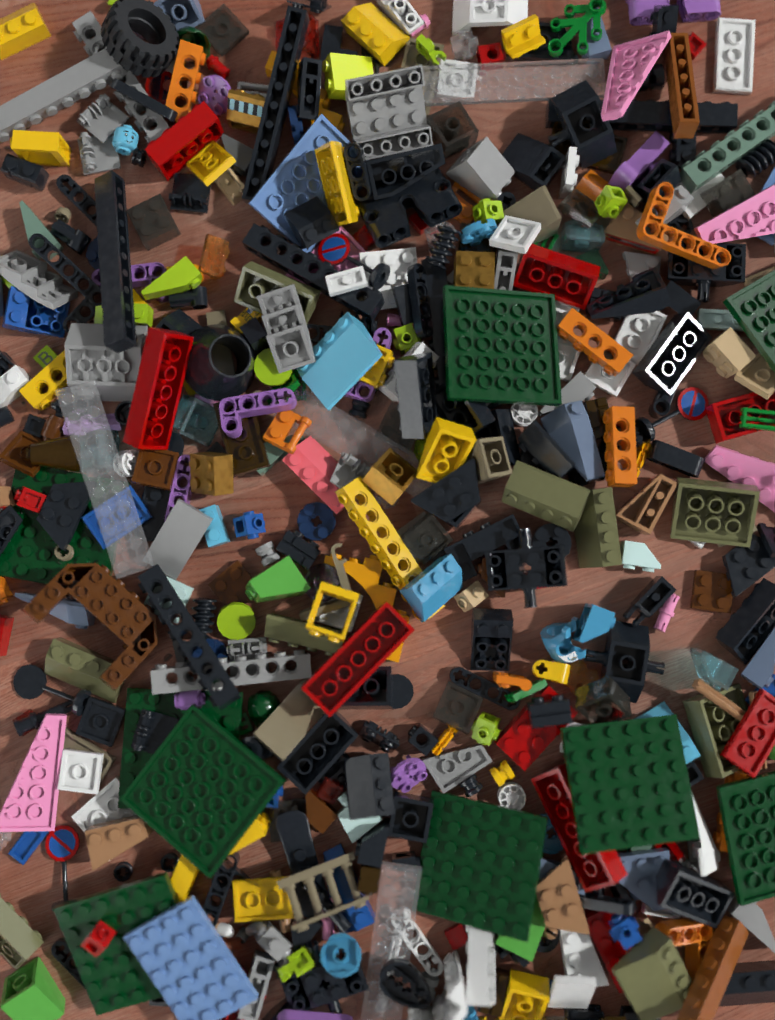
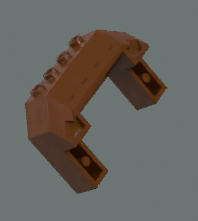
(109, 604)

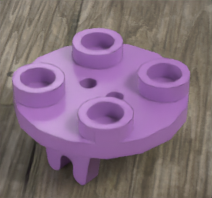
(207, 92)
(408, 774)

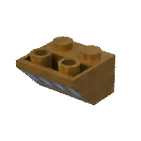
(244, 110)

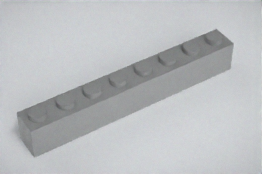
(58, 93)

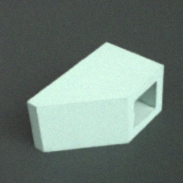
(638, 555)

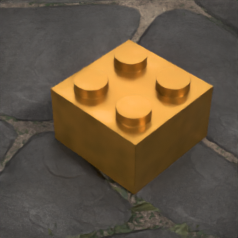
(474, 269)
(211, 473)
(390, 476)

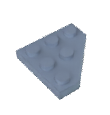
(641, 872)

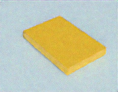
(210, 163)
(260, 900)

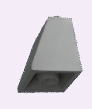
(482, 170)

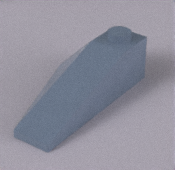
(181, 12)
(573, 432)
(67, 610)

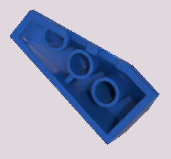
(360, 917)

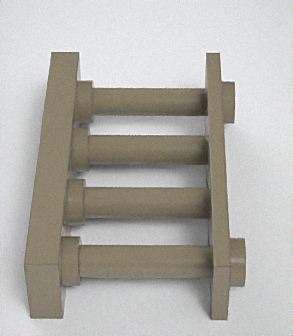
(307, 877)

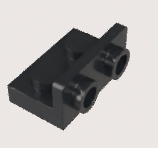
(664, 18)
(682, 150)

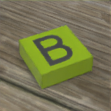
(45, 356)

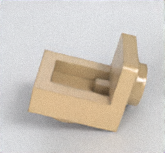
(471, 596)

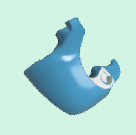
(558, 641)

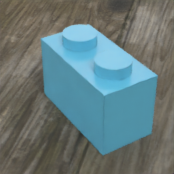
(216, 532)

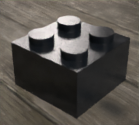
(411, 817)

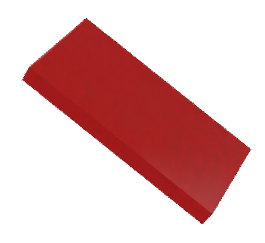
(753, 735)

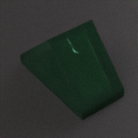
(594, 257)

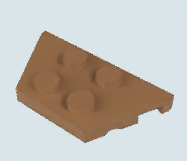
(561, 901)

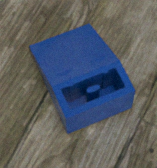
(32, 317)

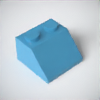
(593, 623)

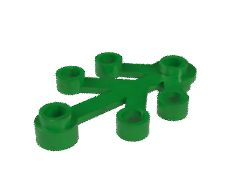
(577, 25)

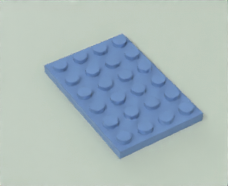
(298, 178)
(190, 963)

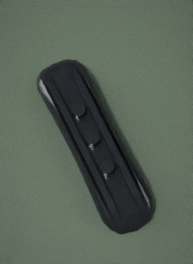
(157, 499)
(300, 853)

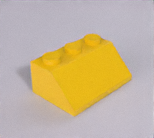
(21, 30)
(374, 32)

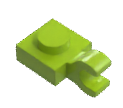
(426, 48)
(298, 963)

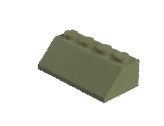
(259, 280)
(545, 496)
(597, 531)
(295, 634)
(79, 667)
(16, 937)

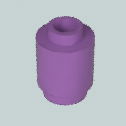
(186, 698)

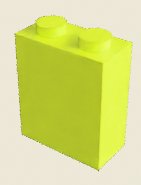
(342, 67)

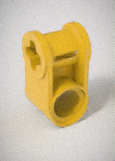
(555, 671)

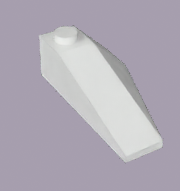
(702, 851)

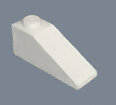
(11, 383)

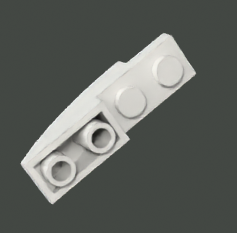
(402, 14)

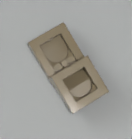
(633, 197)

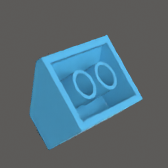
(433, 587)

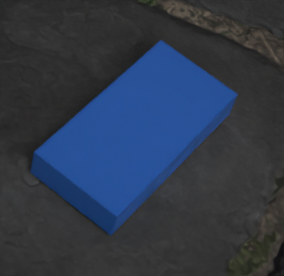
(27, 845)

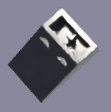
(533, 161)
(491, 639)

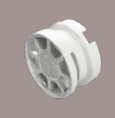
(523, 414)
(128, 460)
(511, 795)

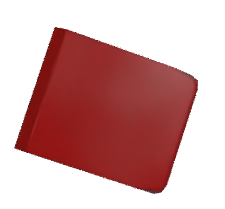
(417, 223)

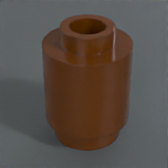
(52, 428)

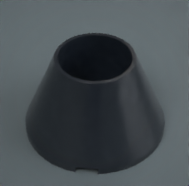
(203, 375)

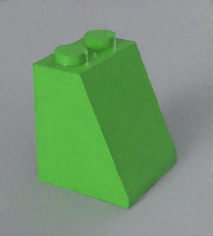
(277, 583)
(32, 994)

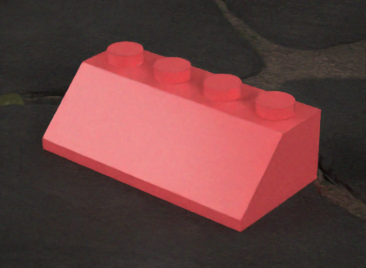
(315, 469)

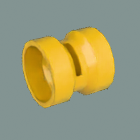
(502, 773)

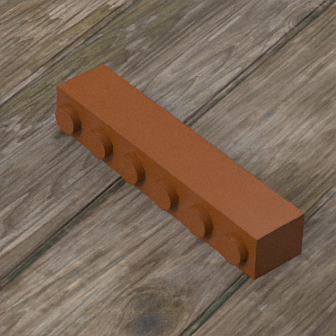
(681, 86)
(714, 970)

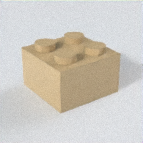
(728, 353)

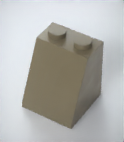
(538, 208)
(490, 459)

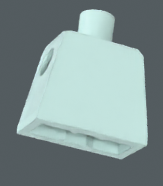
(354, 828)

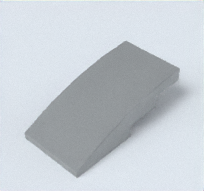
(34, 279)
(286, 328)
(179, 538)

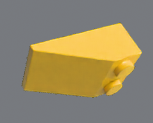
(444, 449)
(525, 997)

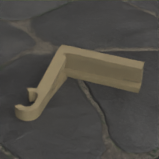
(337, 603)

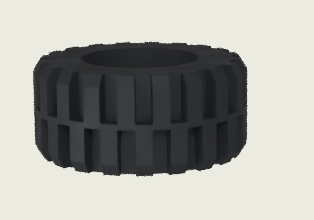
(131, 51)

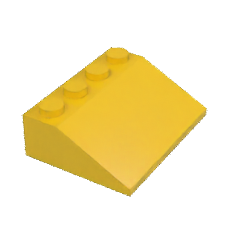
(336, 182)

